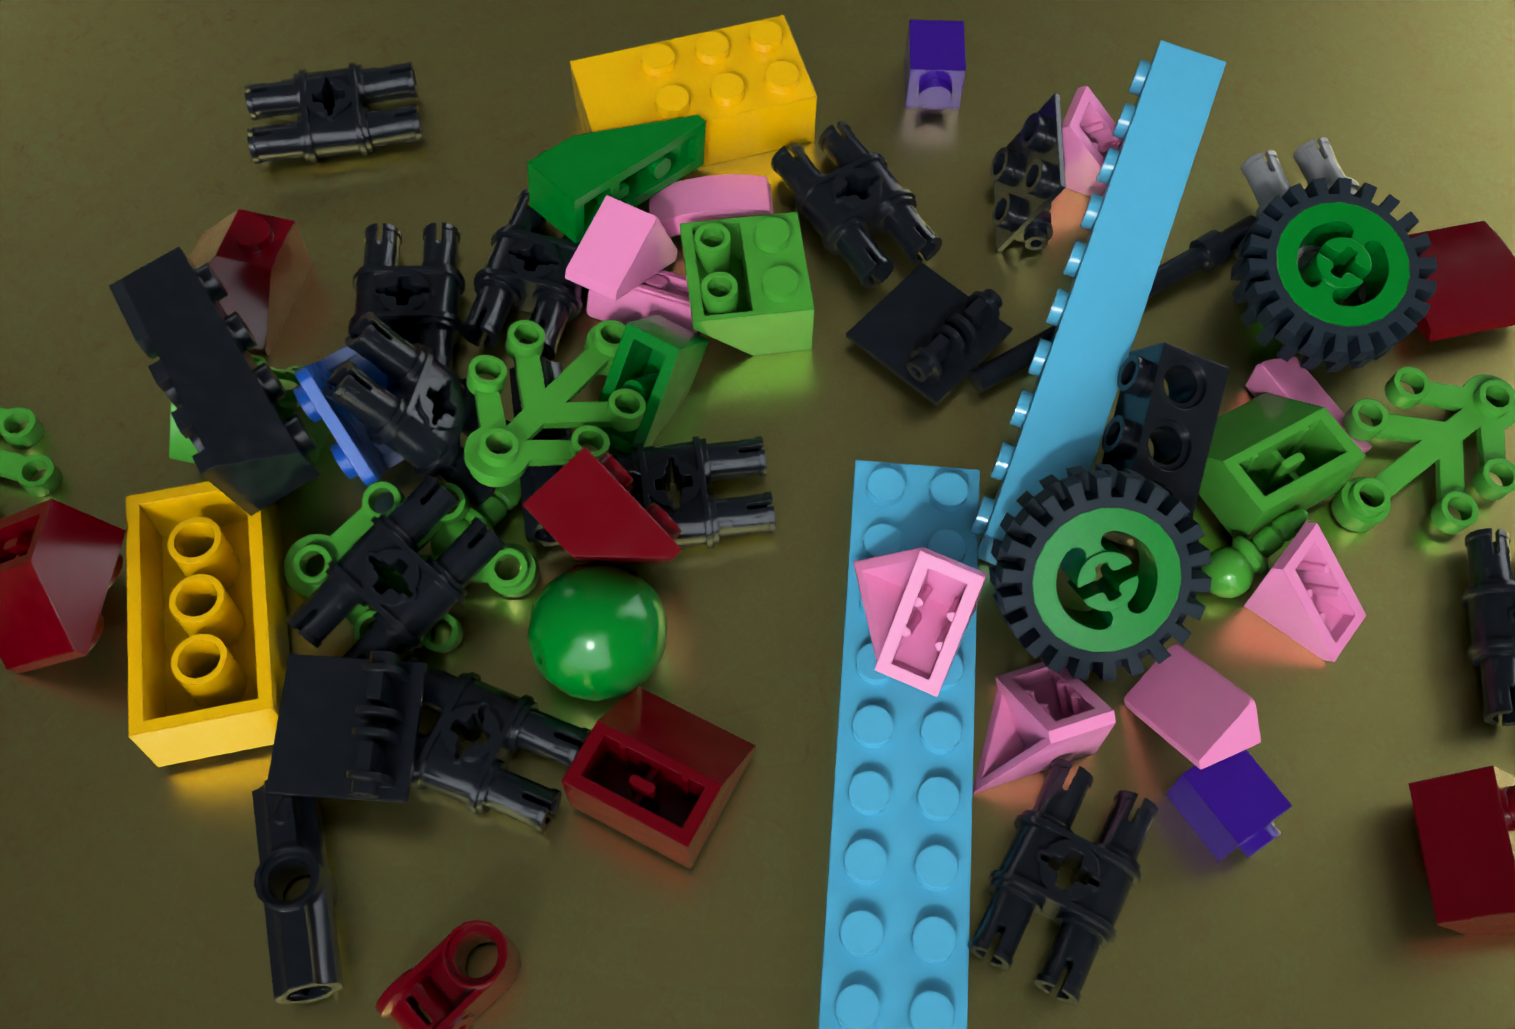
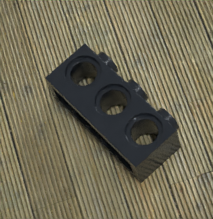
(1176, 423)

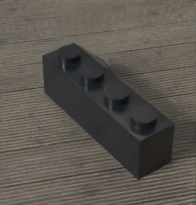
(211, 379)

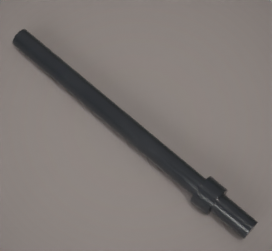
(1203, 253)

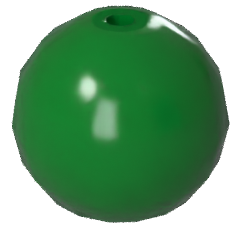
(597, 631)

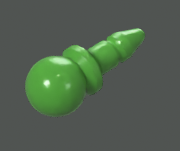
(488, 512)
(1235, 566)

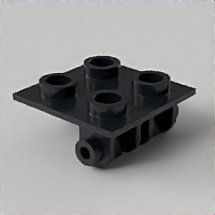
(1028, 178)
(931, 332)
(347, 728)

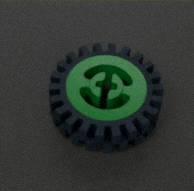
(1356, 244)
(1130, 610)

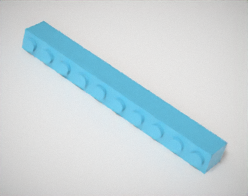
(1110, 282)

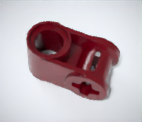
(443, 983)

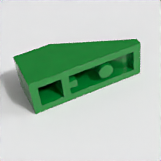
(620, 162)

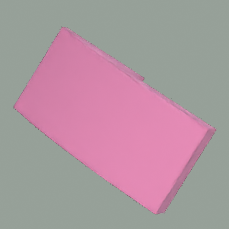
(711, 199)

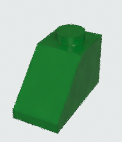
(658, 363)

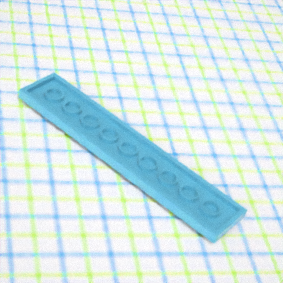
(901, 783)

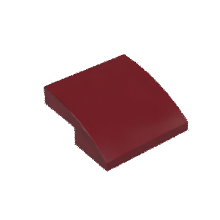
(1472, 282)

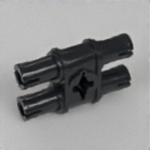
(333, 112)
(855, 204)
(525, 275)
(413, 300)
(418, 410)
(692, 469)
(393, 544)
(1492, 621)
(481, 773)
(1099, 880)

